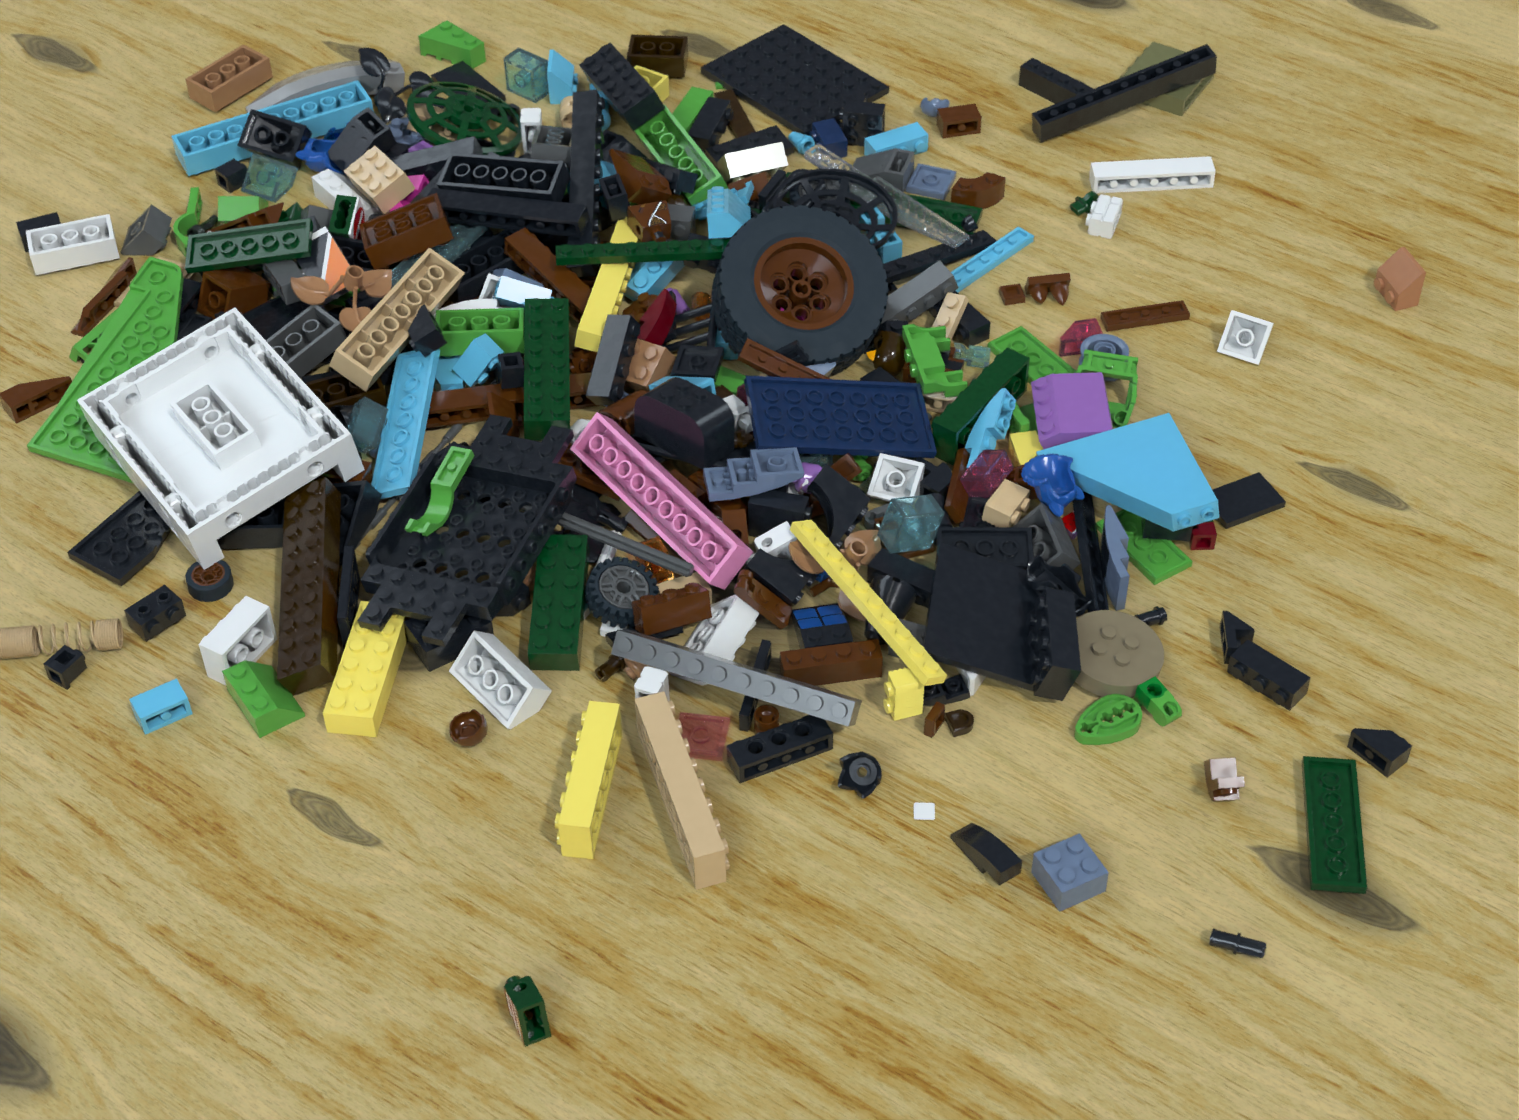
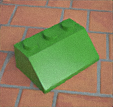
(261, 697)

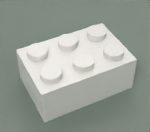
(238, 637)

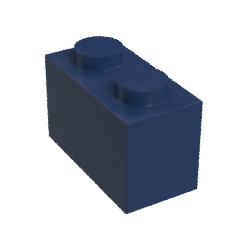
(830, 136)

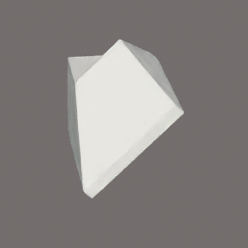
(1245, 337)
(895, 478)

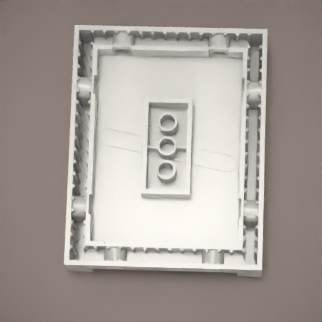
(217, 431)

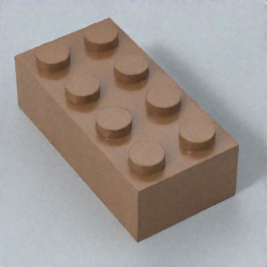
(229, 78)

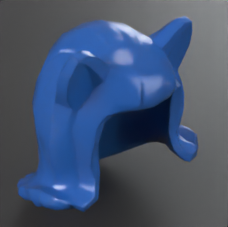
(316, 155)
(1052, 481)

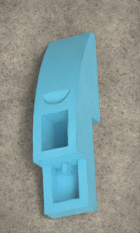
(991, 425)

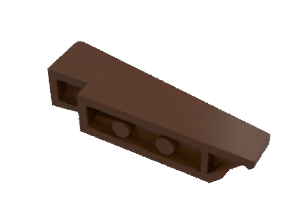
(104, 300)

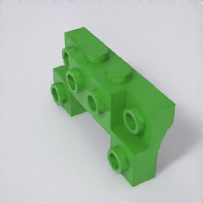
(927, 363)

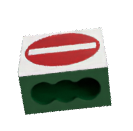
(347, 216)

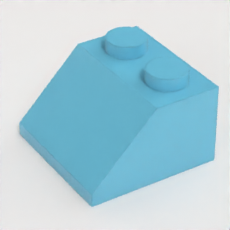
(561, 77)

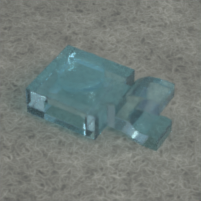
(975, 356)

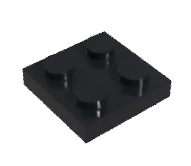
(698, 361)

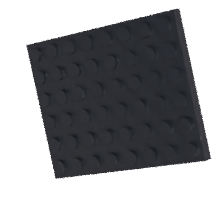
(792, 78)

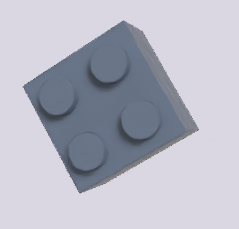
(1069, 872)

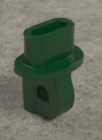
(1083, 204)

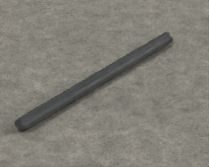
(623, 543)

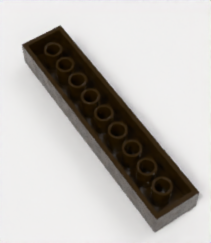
(309, 587)

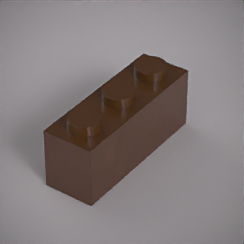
(671, 609)

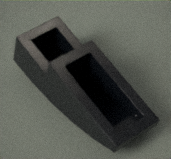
(988, 853)

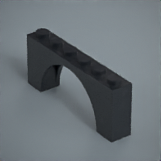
(841, 506)

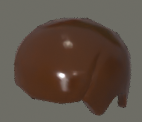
(468, 728)

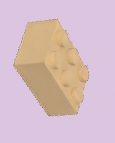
(379, 179)

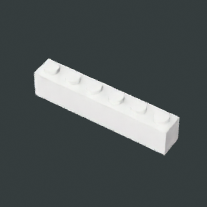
(1152, 175)

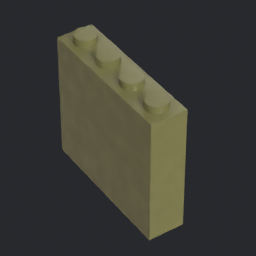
(1177, 100)

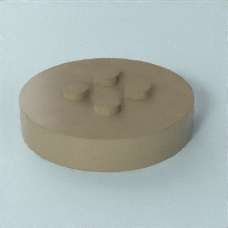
(1116, 653)

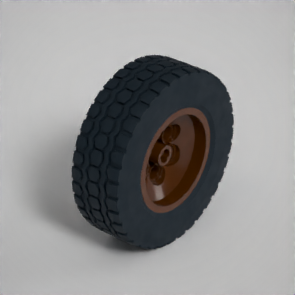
(820, 253)

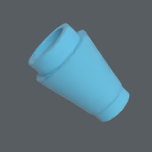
(801, 141)

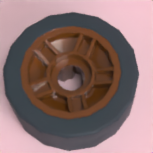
(210, 583)

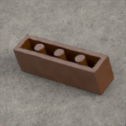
(833, 663)

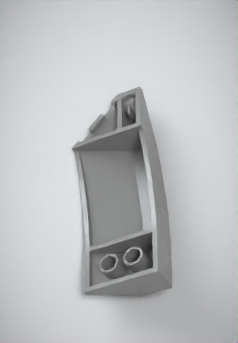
(327, 77)

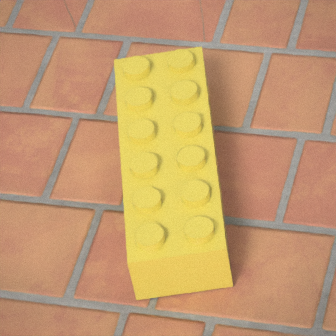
(365, 677)
(589, 780)

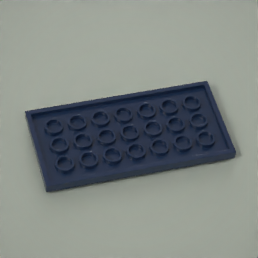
(839, 416)

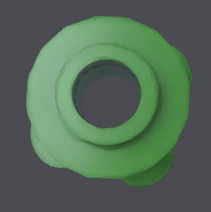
(867, 468)

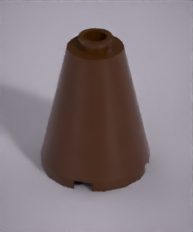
(623, 411)

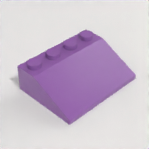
(1070, 407)

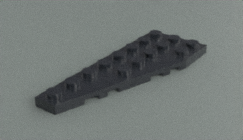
(123, 541)

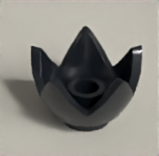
(852, 779)

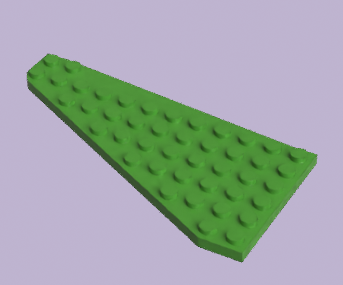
(139, 329)

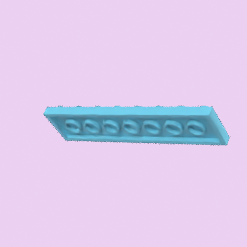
(406, 424)

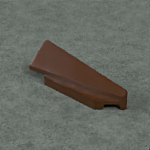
(264, 216)

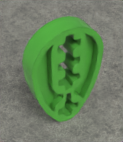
(1107, 732)

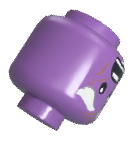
(810, 472)

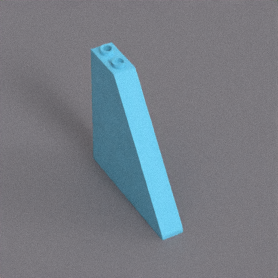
(1144, 472)

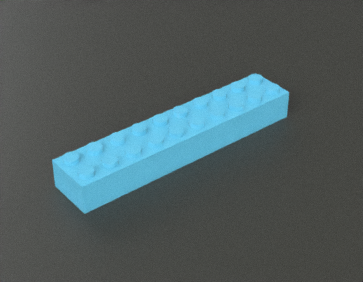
(217, 142)

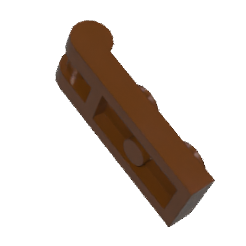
(762, 599)

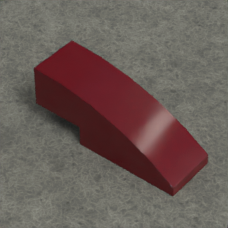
(658, 319)

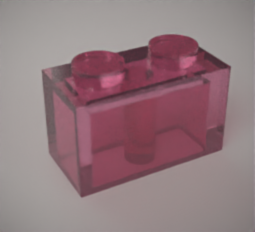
(986, 473)

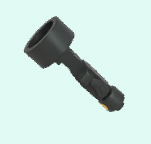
(197, 229)

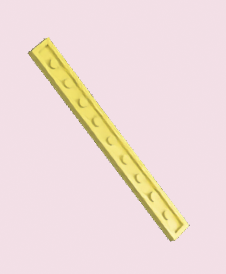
(868, 603)

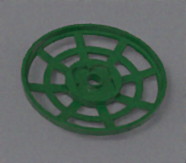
(464, 112)

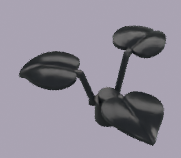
(388, 103)

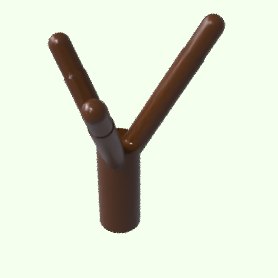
(822, 586)

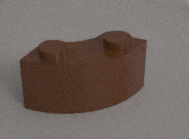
(979, 191)

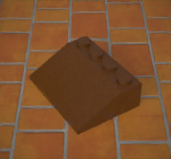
(405, 232)

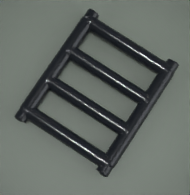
(709, 337)

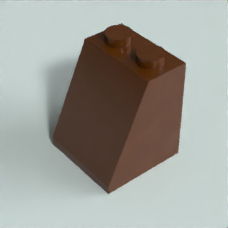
(231, 289)

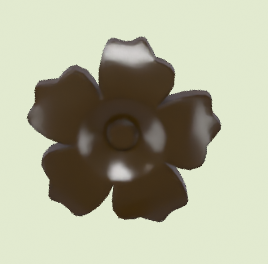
(742, 439)

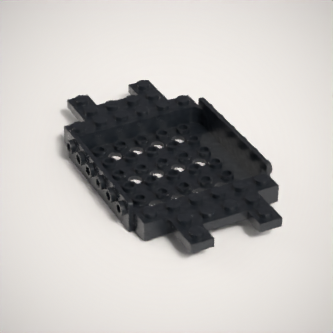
(504, 471)

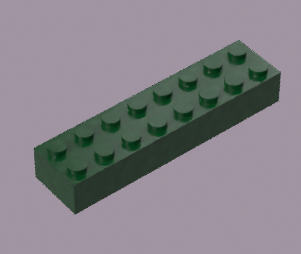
(546, 366)

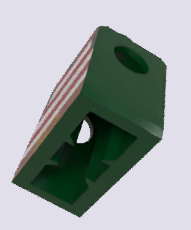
(522, 996)

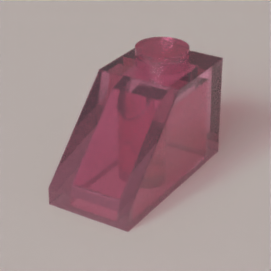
(1072, 339)

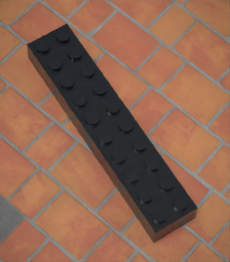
(490, 255)

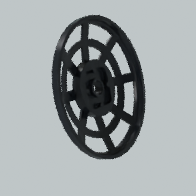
(840, 207)

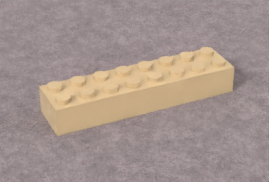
(385, 329)
(682, 790)

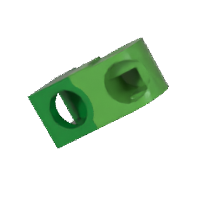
(1158, 701)

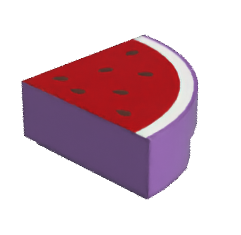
(1069, 523)

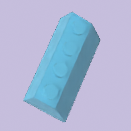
(725, 212)

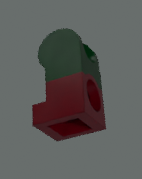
(1203, 536)

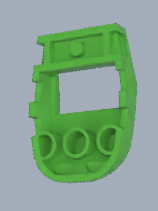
(1115, 367)

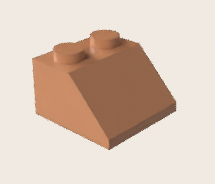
(1400, 280)

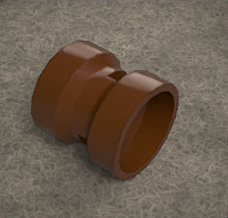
(765, 718)

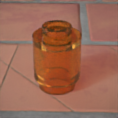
(698, 300)

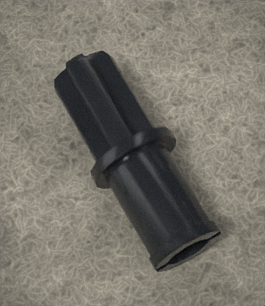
(1237, 943)

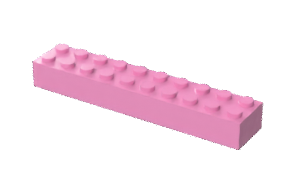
(661, 501)

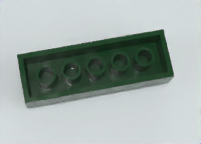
(955, 424)
(559, 604)

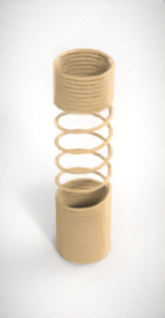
(24, 640)

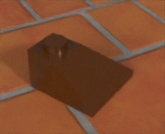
(502, 407)

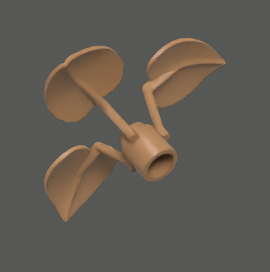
(374, 282)
(858, 550)

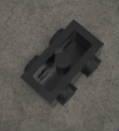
(155, 613)

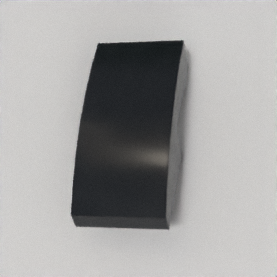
(949, 692)

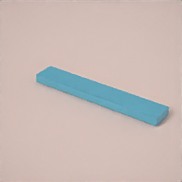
(991, 257)

